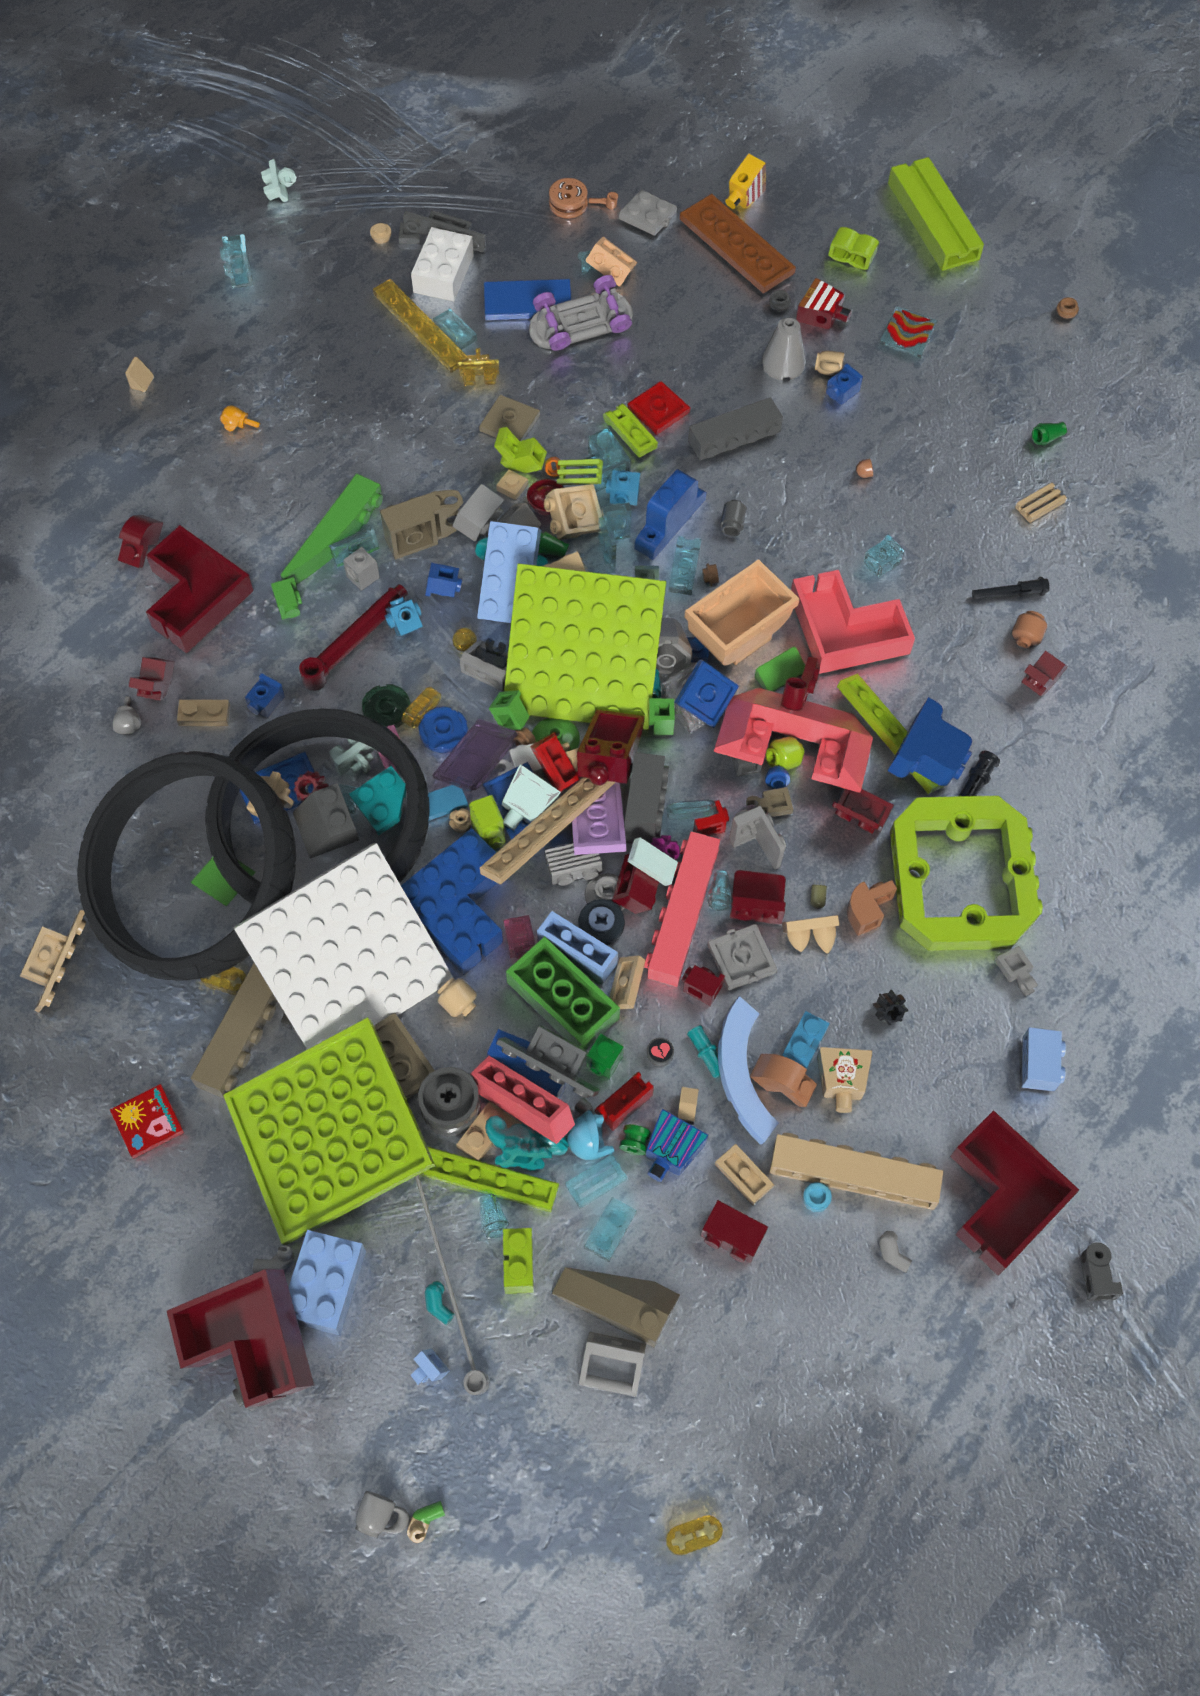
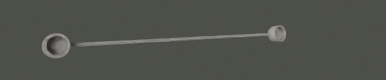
(475, 1381)

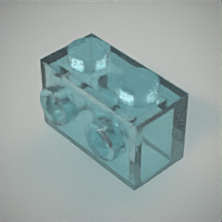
(237, 261)

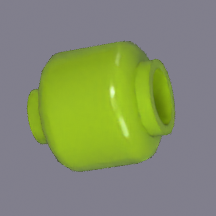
(785, 753)

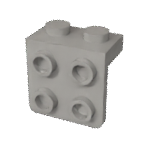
(759, 825)

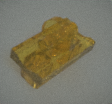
(479, 365)

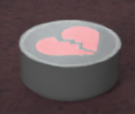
(660, 1052)

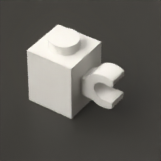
(520, 755)

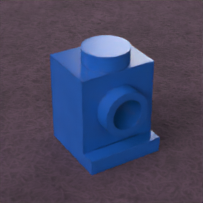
(844, 384)
(443, 580)
(264, 696)

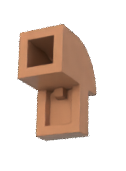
(863, 905)
(784, 1075)

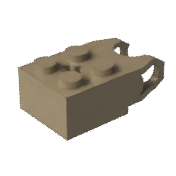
(419, 522)

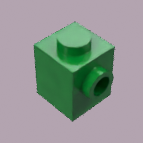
(604, 1056)

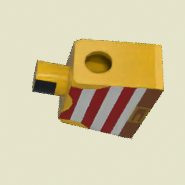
(747, 183)

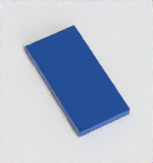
(515, 298)

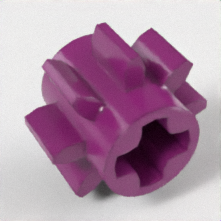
(667, 846)

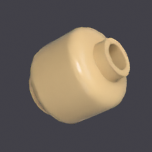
(457, 997)

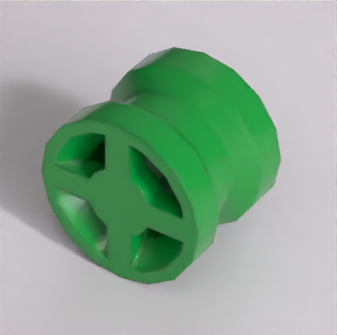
(634, 1139)

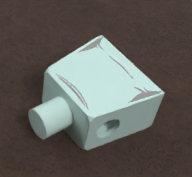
(527, 798)

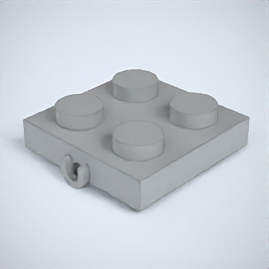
(648, 212)
(742, 957)

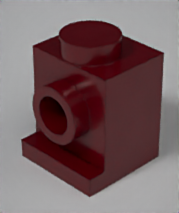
(702, 984)

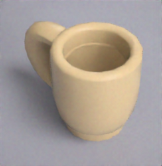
(829, 362)

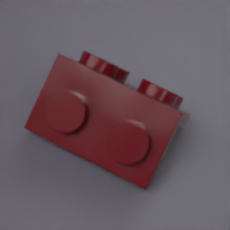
(865, 808)
(758, 897)

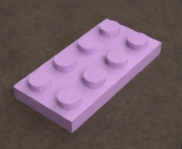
(601, 825)

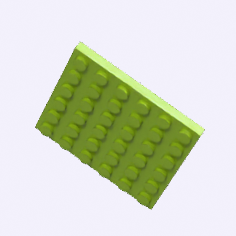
(583, 642)
(328, 1131)

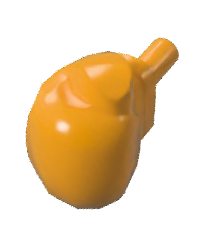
(234, 417)

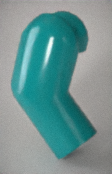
(434, 1304)

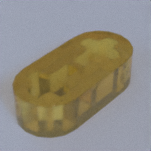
(421, 705)
(224, 985)
(690, 1528)

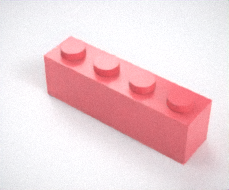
(523, 1099)

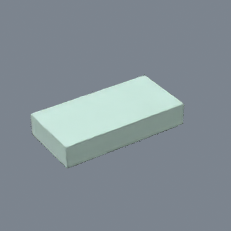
(652, 861)

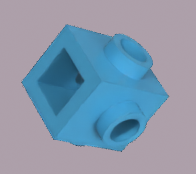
(623, 487)
(411, 620)

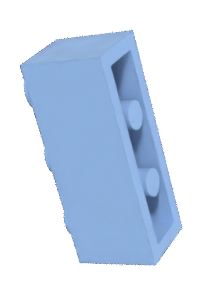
(579, 947)

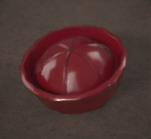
(537, 493)

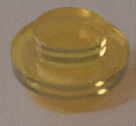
(464, 639)

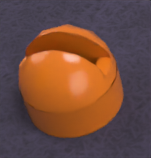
(548, 466)

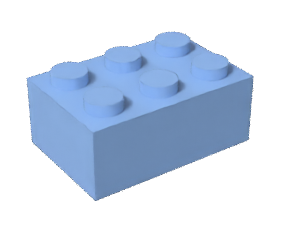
(325, 1281)

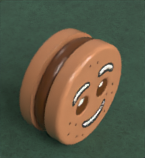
(568, 198)

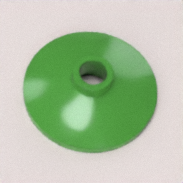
(567, 731)

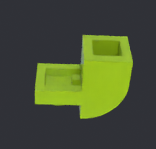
(518, 455)

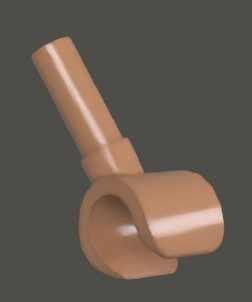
(610, 202)

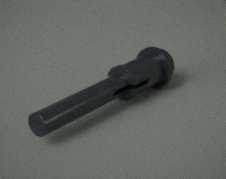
(1022, 588)

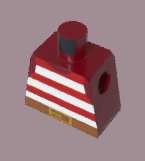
(822, 306)

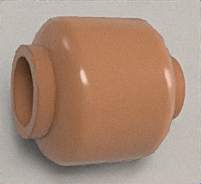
(1029, 629)

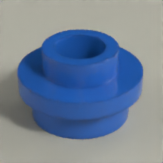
(777, 777)

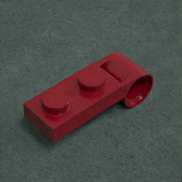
(797, 689)

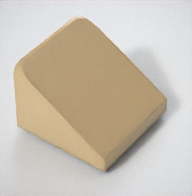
(138, 375)

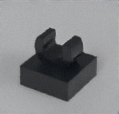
(491, 655)

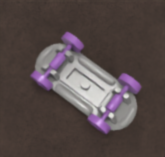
(580, 318)

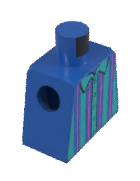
(673, 1145)

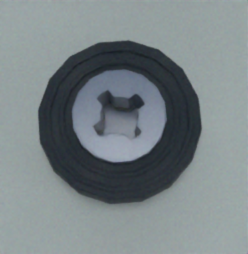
(604, 930)

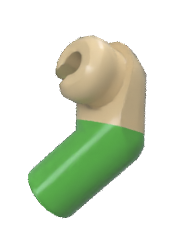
(421, 1520)

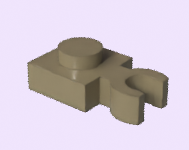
(775, 802)

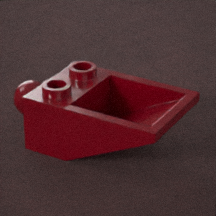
(609, 747)

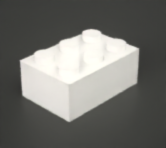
(442, 264)

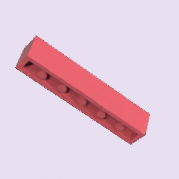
(683, 909)

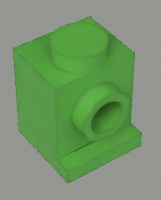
(287, 598)
(509, 710)
(662, 715)

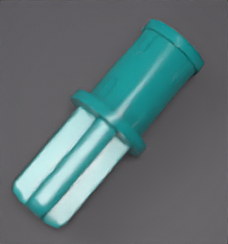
(705, 1049)

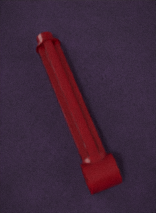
(347, 641)

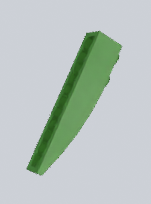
(342, 520)

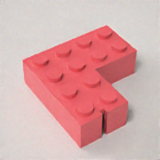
(845, 634)

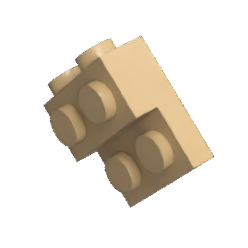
(573, 511)

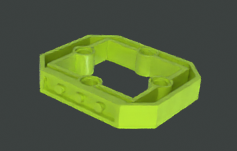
(975, 814)

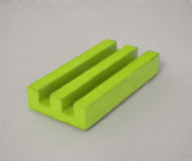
(576, 463)

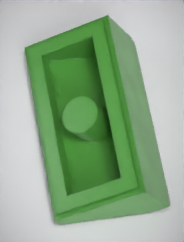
(775, 672)

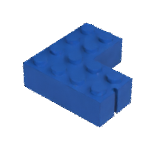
(446, 898)

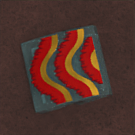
(908, 332)

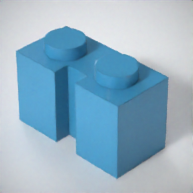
(806, 1039)

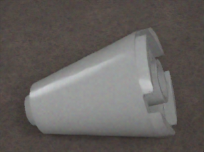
(785, 351)

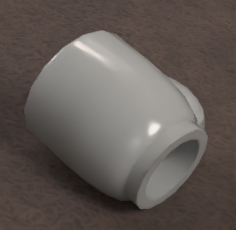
(375, 1514)

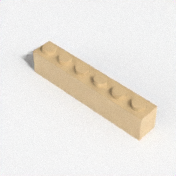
(856, 1171)

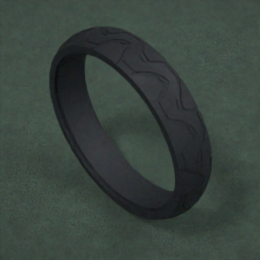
(306, 725)
(104, 832)

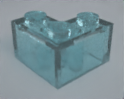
(606, 448)

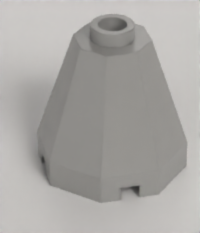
(673, 649)

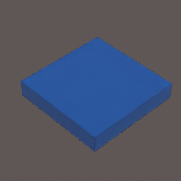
(706, 694)

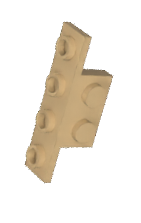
(47, 957)

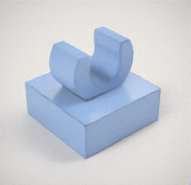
(430, 1367)

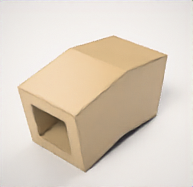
(688, 1104)

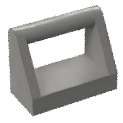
(481, 670)
(616, 1349)

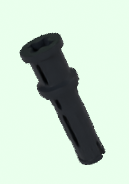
(979, 775)

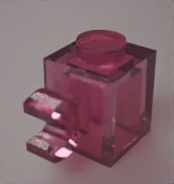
(519, 936)

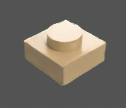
(512, 484)

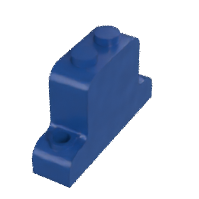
(669, 512)
(932, 747)

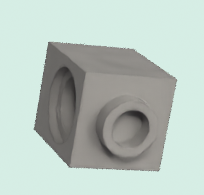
(361, 568)

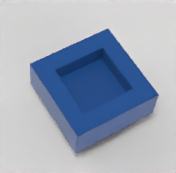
(699, 651)

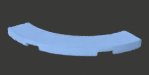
(735, 1073)

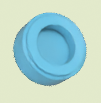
(817, 1197)

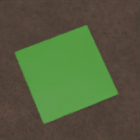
(214, 884)

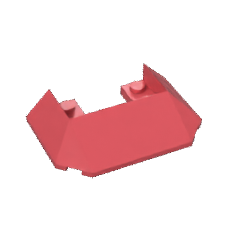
(841, 736)

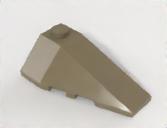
(624, 1302)

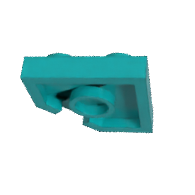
(381, 799)

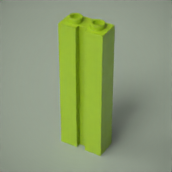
(935, 214)

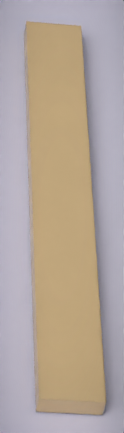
(542, 830)

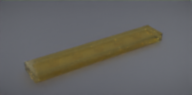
(419, 325)

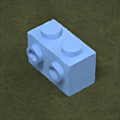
(1042, 1059)

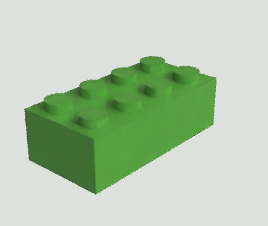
(562, 994)

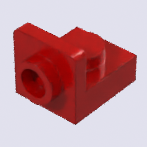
(713, 824)

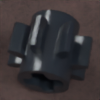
(890, 1007)

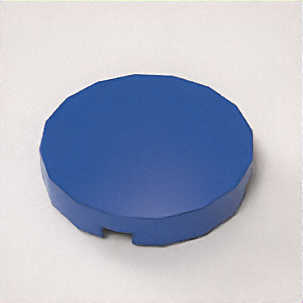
(442, 729)

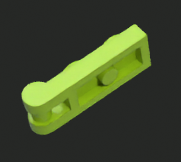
(630, 430)

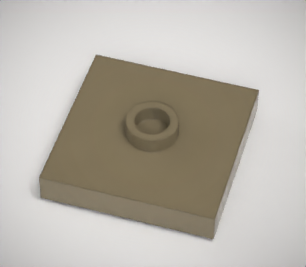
(510, 414)

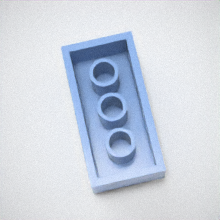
(505, 549)

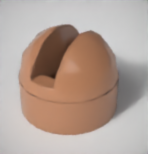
(864, 468)

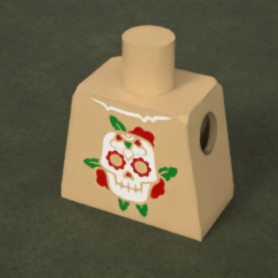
(843, 1075)

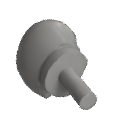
(126, 719)

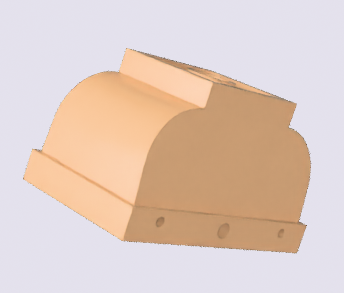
(741, 613)

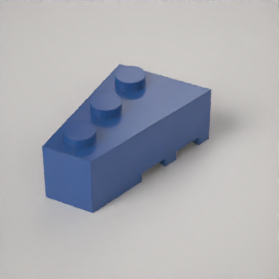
(518, 1065)

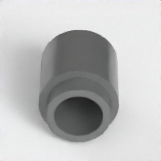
(733, 517)

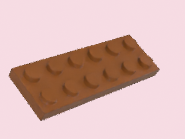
(737, 243)

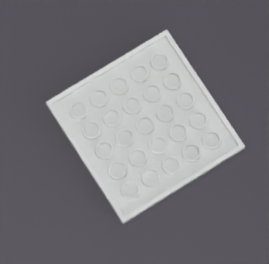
(344, 949)

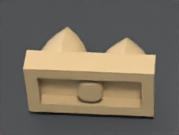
(823, 929)

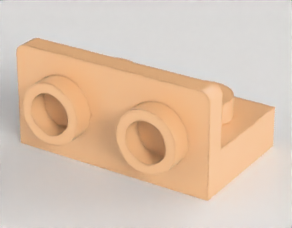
(611, 260)

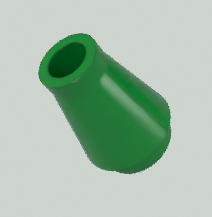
(1048, 432)
(551, 545)

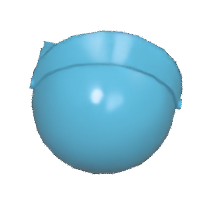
(586, 1137)

